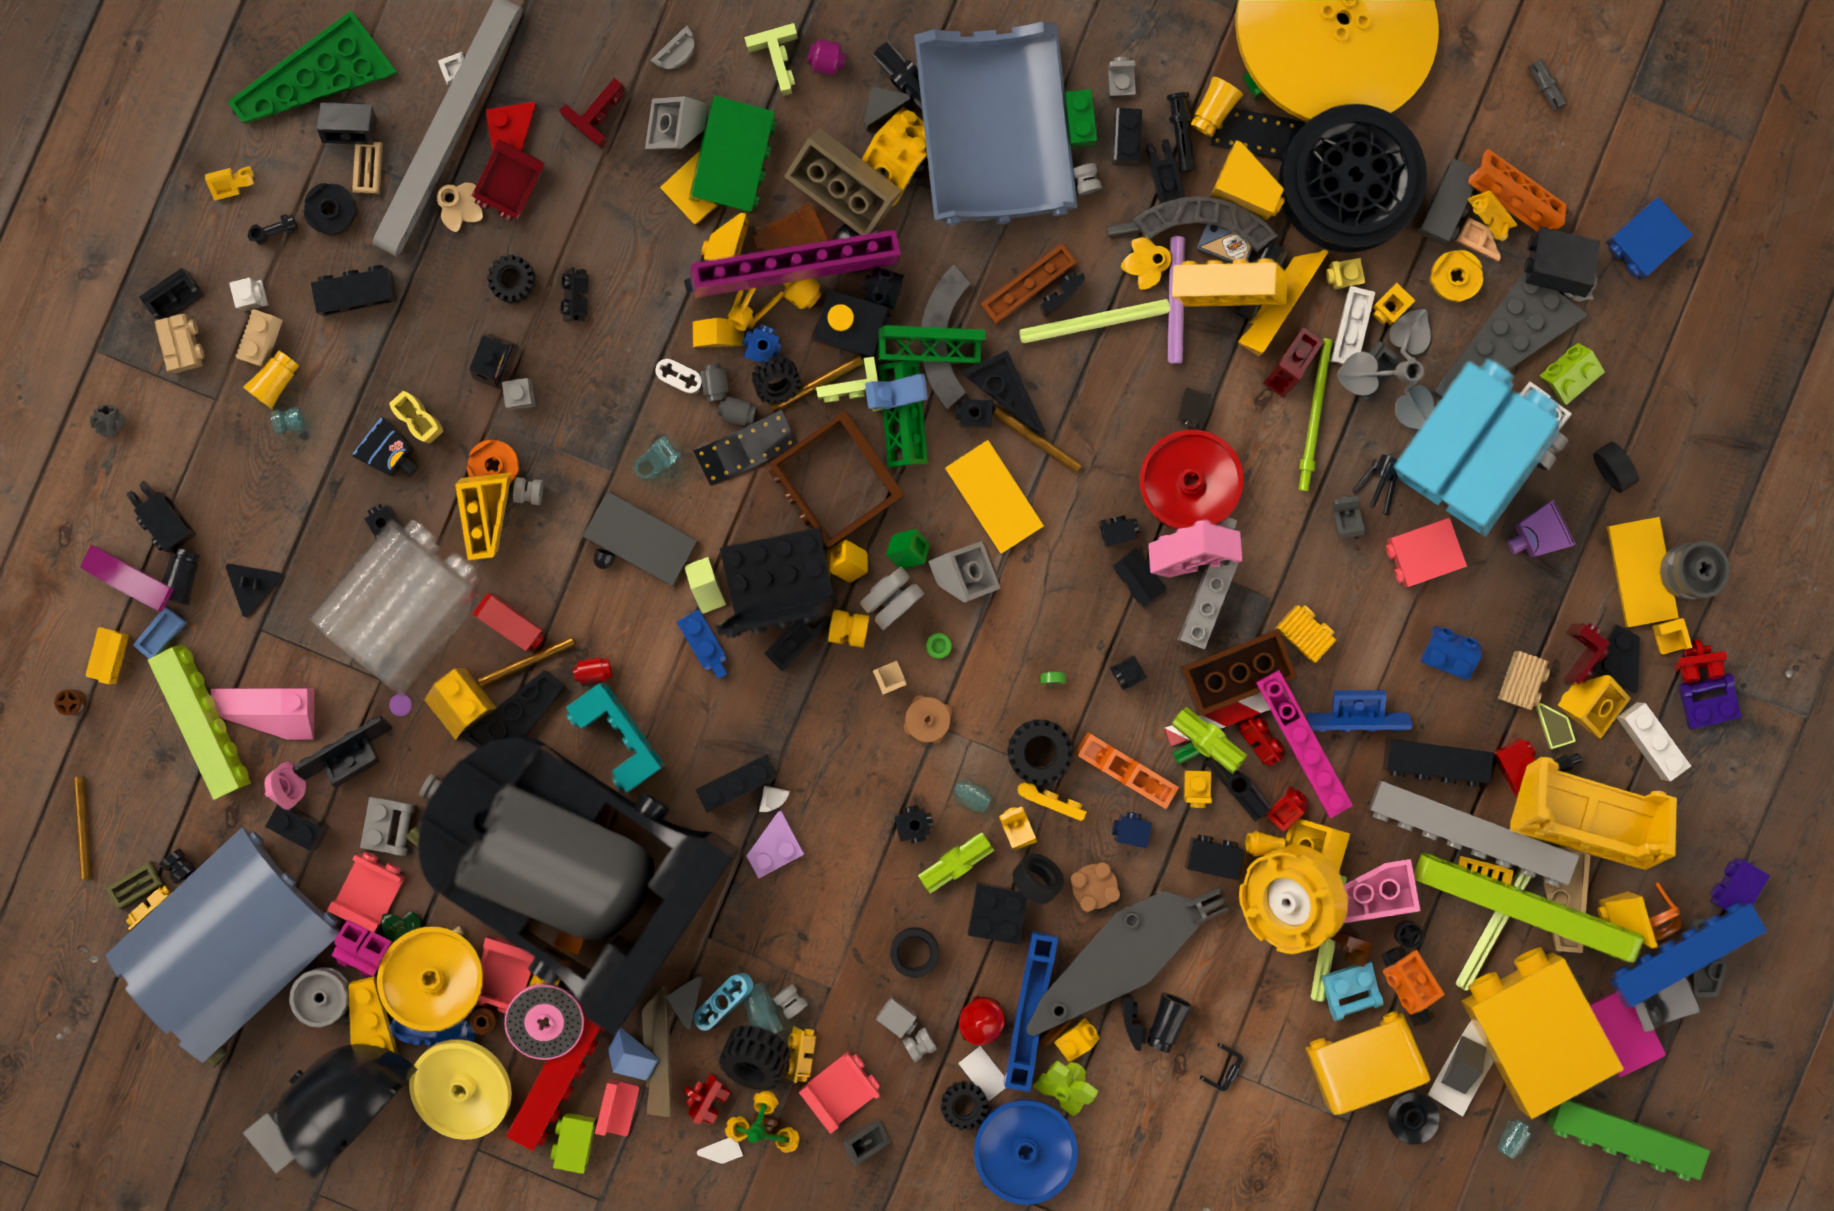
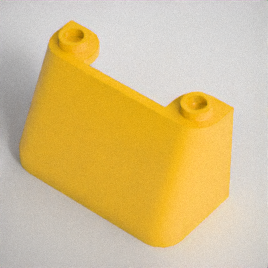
(1367, 1065)

